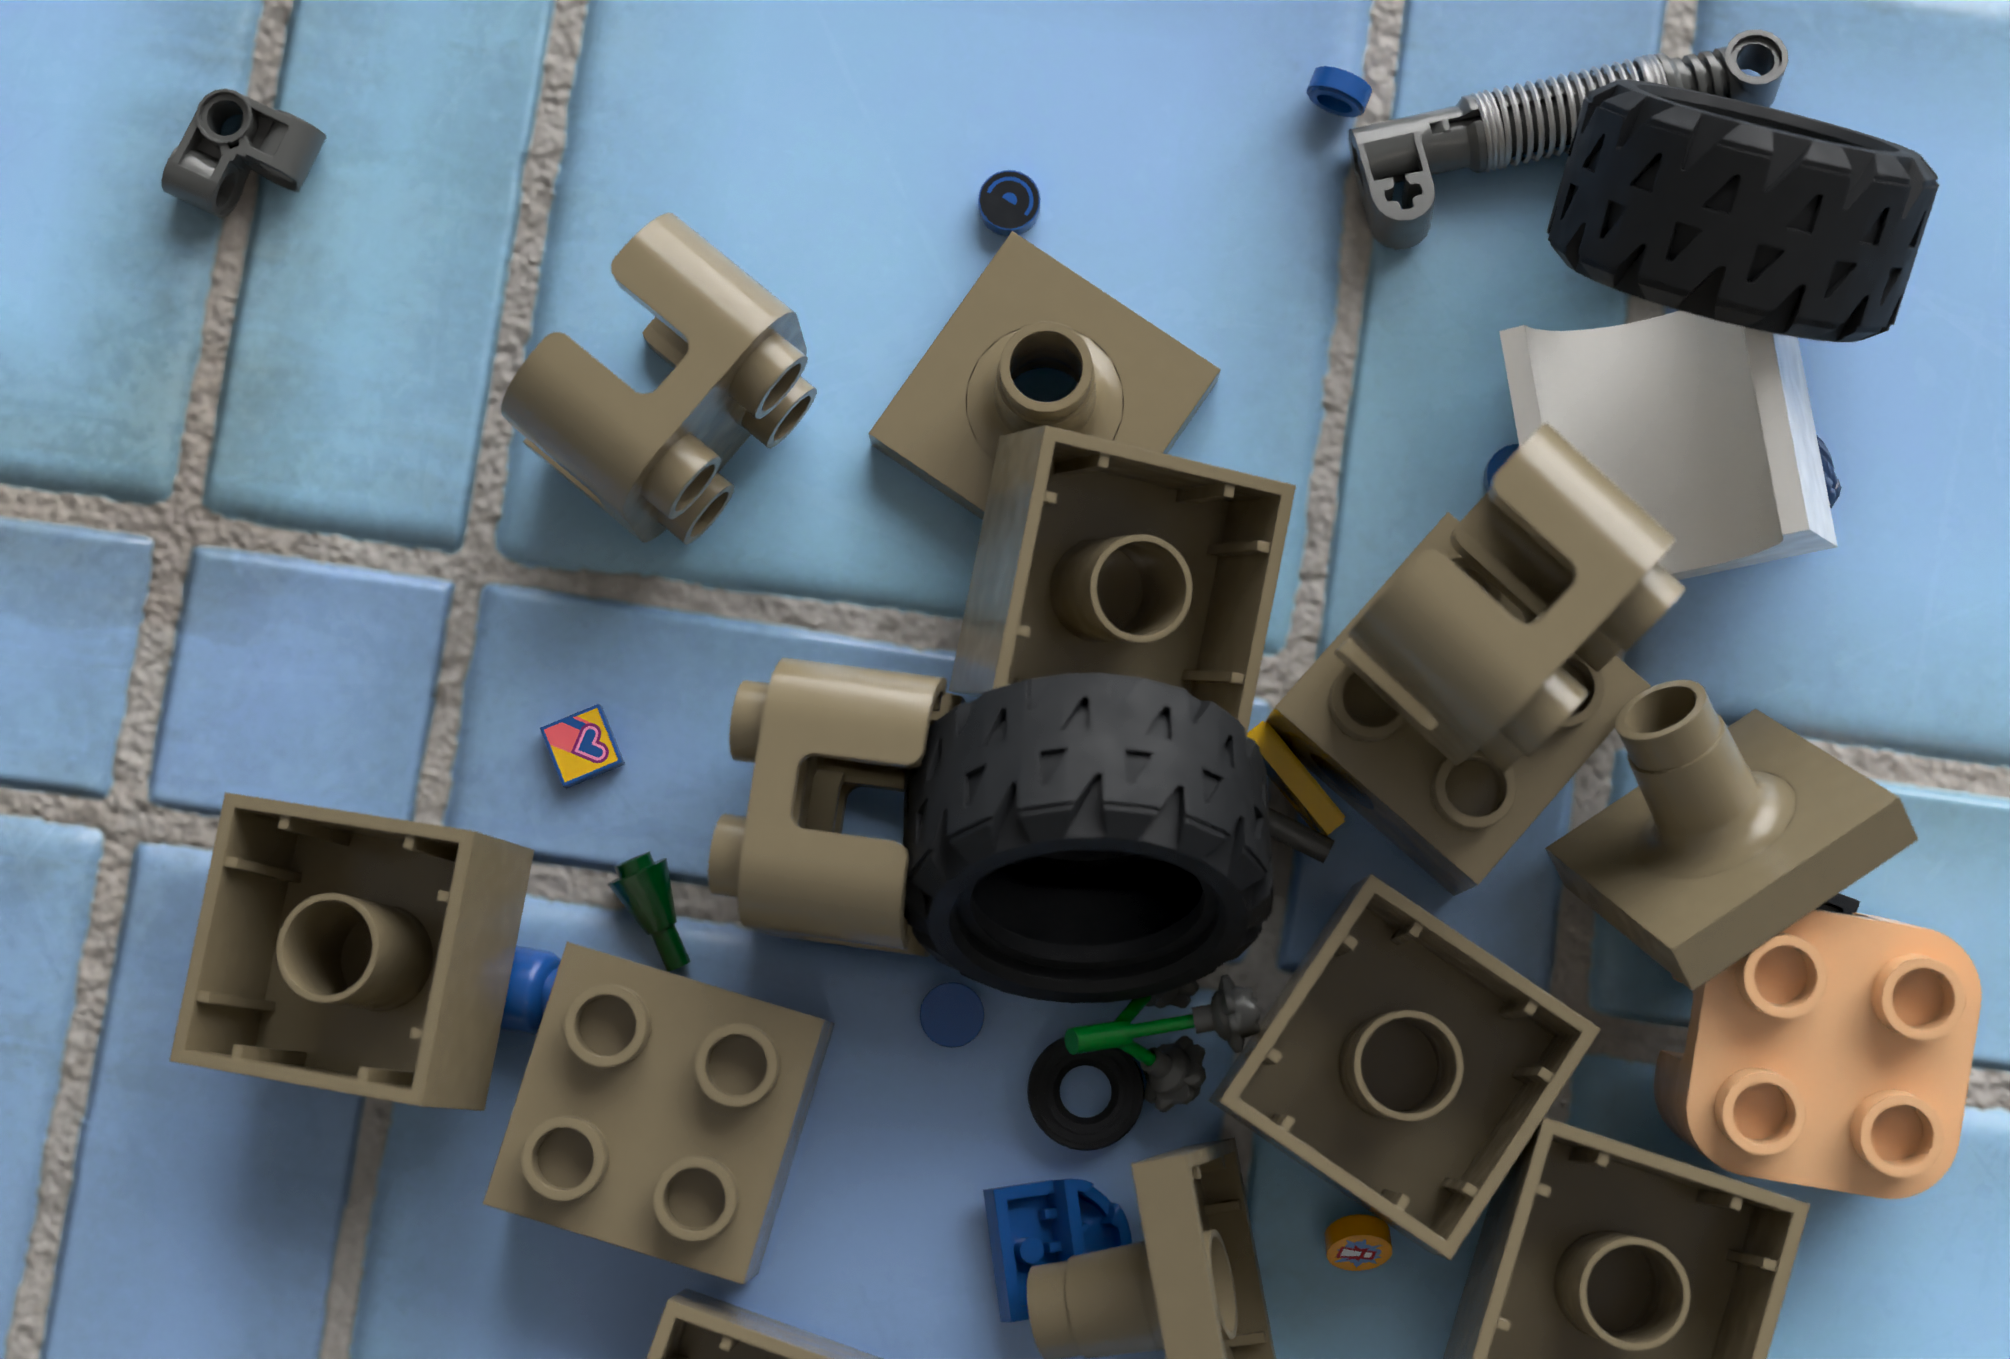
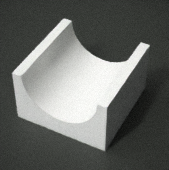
(1691, 424)

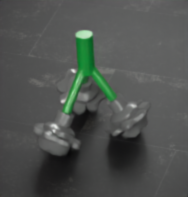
(1174, 1069)

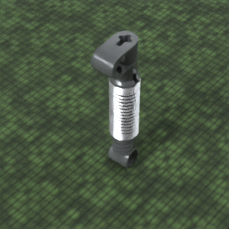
(1499, 125)

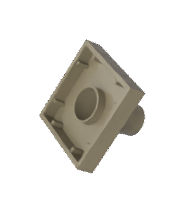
(1027, 316)
(1723, 833)
(1180, 1290)

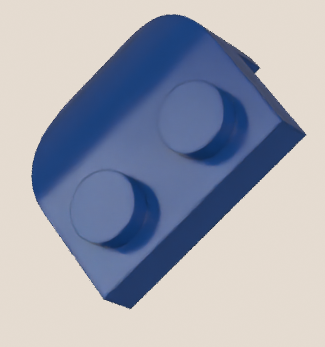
(1043, 1226)

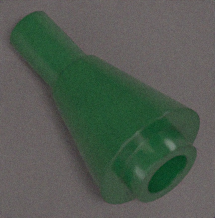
(648, 896)

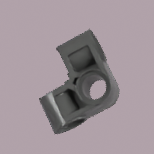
(213, 168)

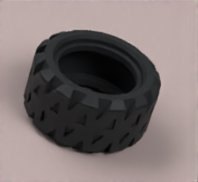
(1741, 211)
(1087, 839)

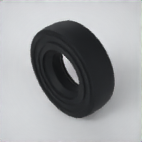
(1082, 1132)

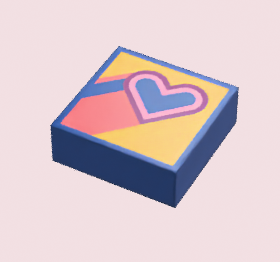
(582, 746)

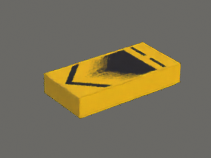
(1296, 781)

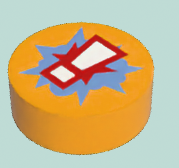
(1358, 1242)

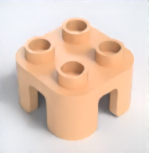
(1830, 1058)

